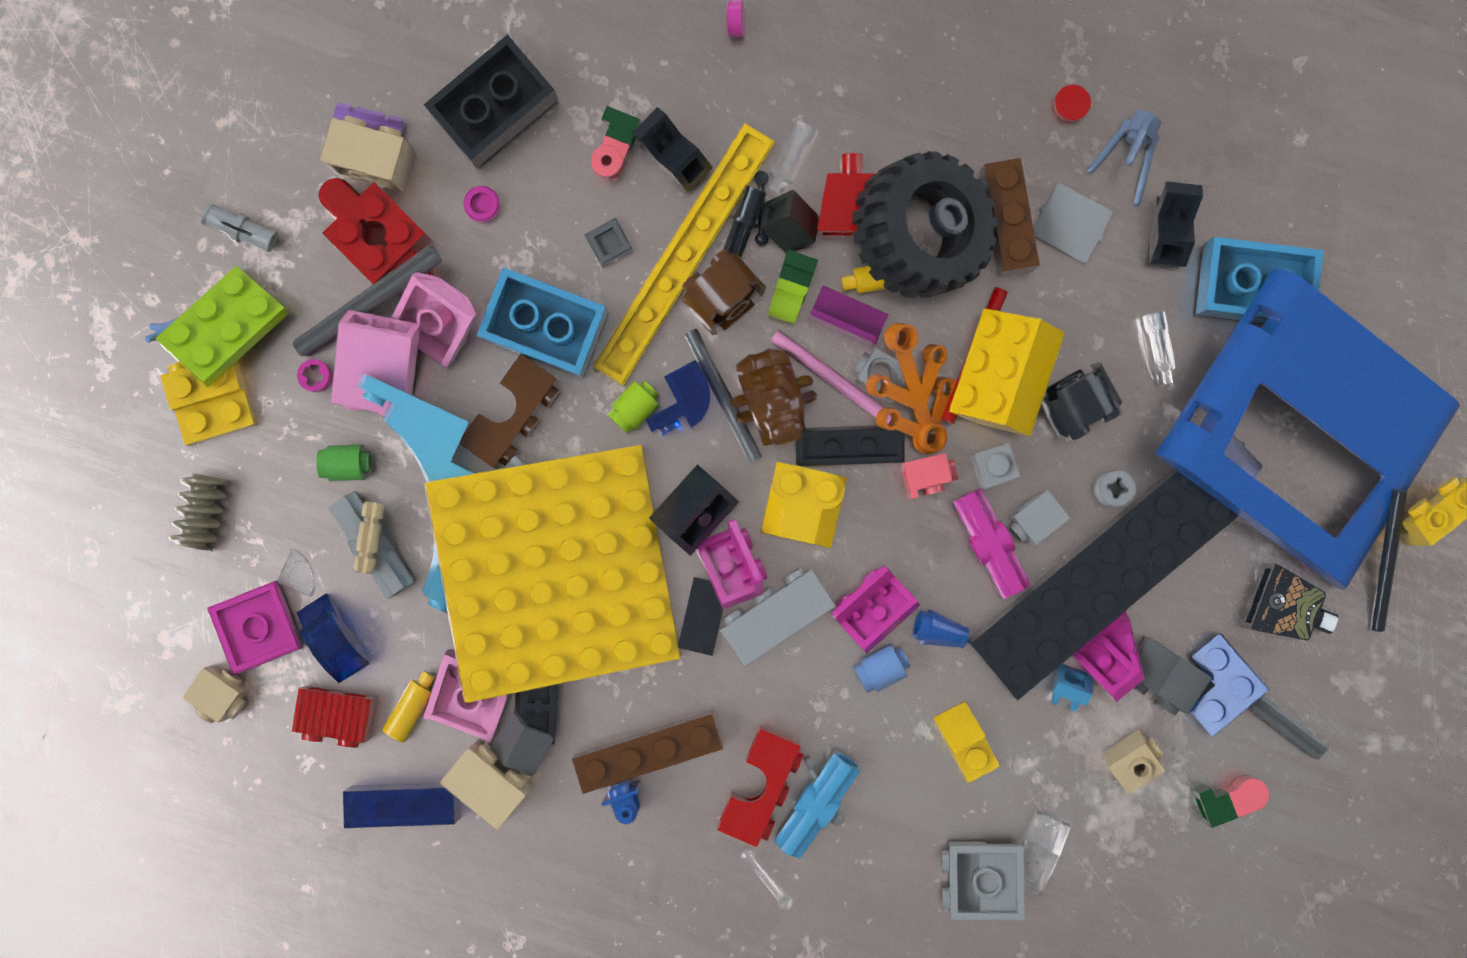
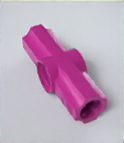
(991, 543)

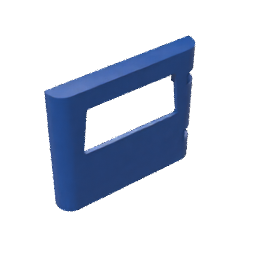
(1338, 381)

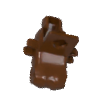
(773, 396)

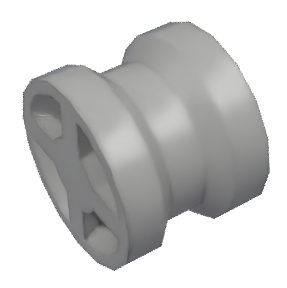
(1107, 488)

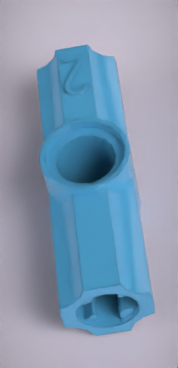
(817, 805)

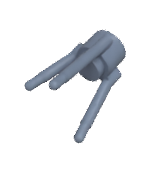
(1140, 132)

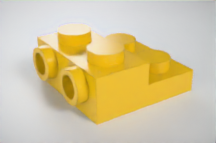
(208, 411)
(1437, 517)

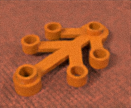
(917, 390)

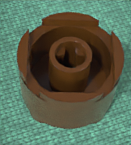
(722, 292)

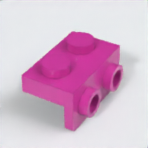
(731, 566)
(875, 608)

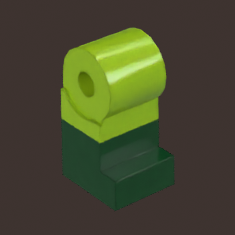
(792, 286)

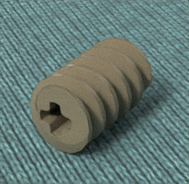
(198, 511)

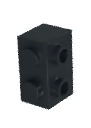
(693, 510)

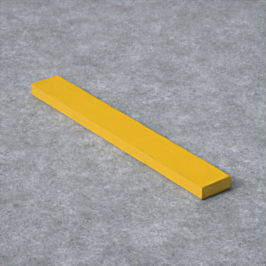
(684, 254)

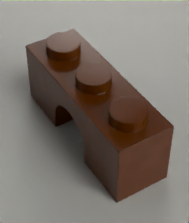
(1016, 242)
(532, 390)

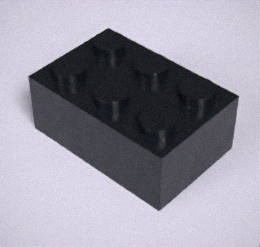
(491, 101)

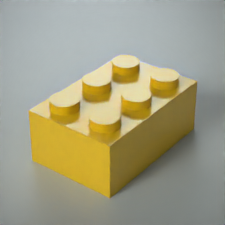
(1007, 371)

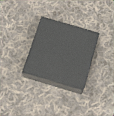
(608, 242)

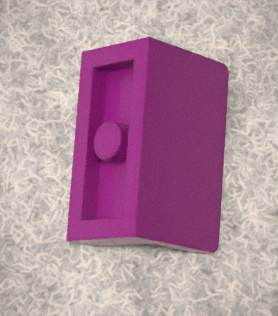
(848, 316)

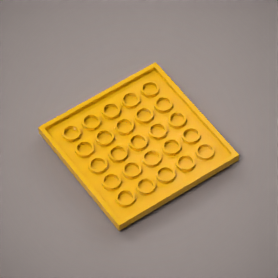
(551, 572)

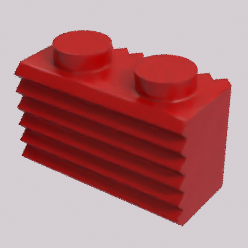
(333, 715)

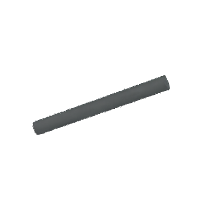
(722, 394)

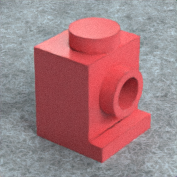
(928, 474)

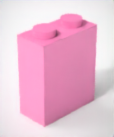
(377, 348)

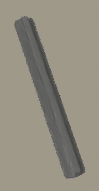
(367, 300)

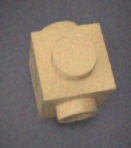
(216, 694)
(1135, 761)

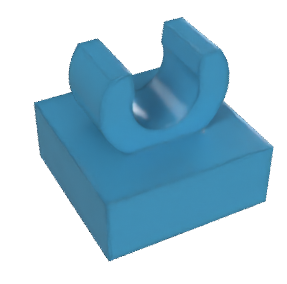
(1072, 685)

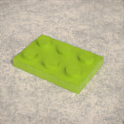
(221, 326)

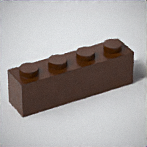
(647, 752)

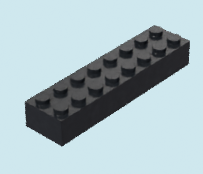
(1098, 582)

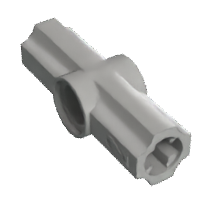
(389, 570)

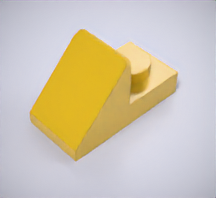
(966, 741)

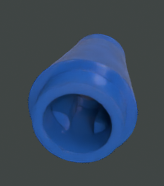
(939, 630)

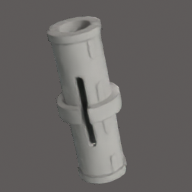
(259, 236)

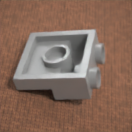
(984, 881)

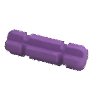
(372, 118)

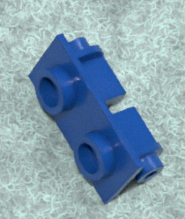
(623, 800)

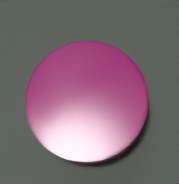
(736, 18)
(482, 204)

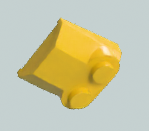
(803, 504)

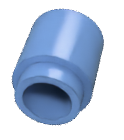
(882, 668)

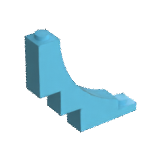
(432, 440)

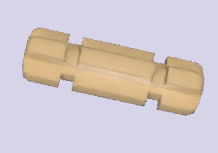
(368, 537)

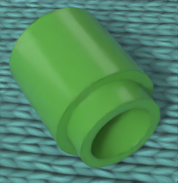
(344, 462)

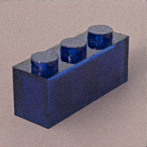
(399, 805)

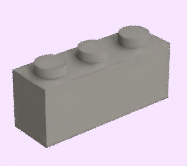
(776, 615)

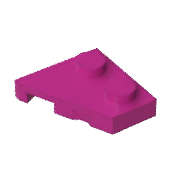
(1113, 658)

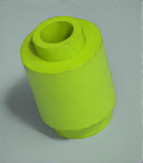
(634, 406)

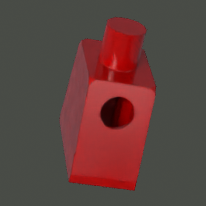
(840, 197)

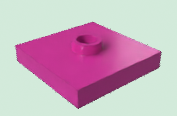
(255, 627)

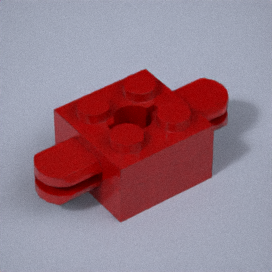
(370, 228)

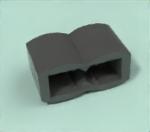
(1170, 677)

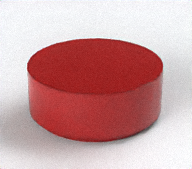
(1072, 103)

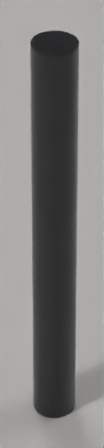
(1388, 559)

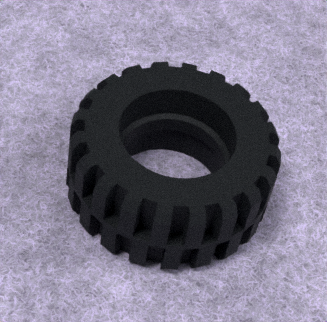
(886, 236)

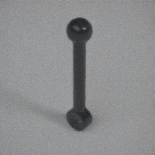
(761, 179)

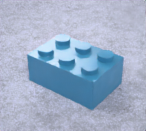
(1238, 268)
(542, 322)

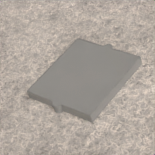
(1071, 223)

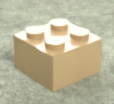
(368, 153)
(486, 784)

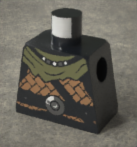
(1288, 606)

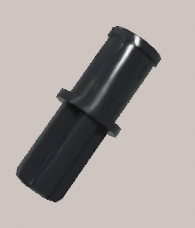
(744, 219)

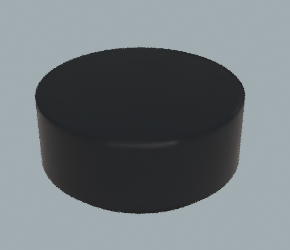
(948, 217)

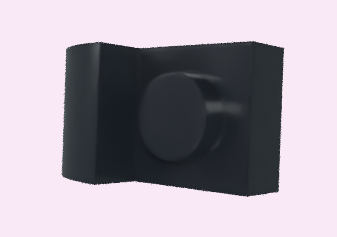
(671, 150)
(1173, 224)

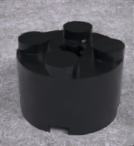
(1081, 401)

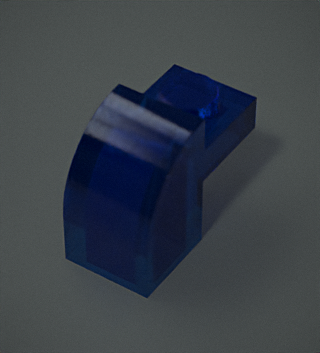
(692, 399)
(330, 639)

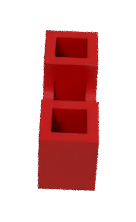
(750, 816)

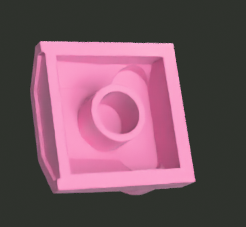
(442, 315)
(448, 707)

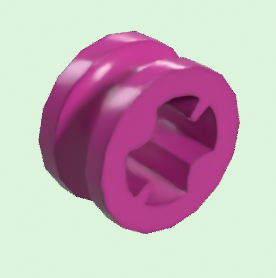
(305, 381)

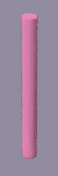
(827, 374)

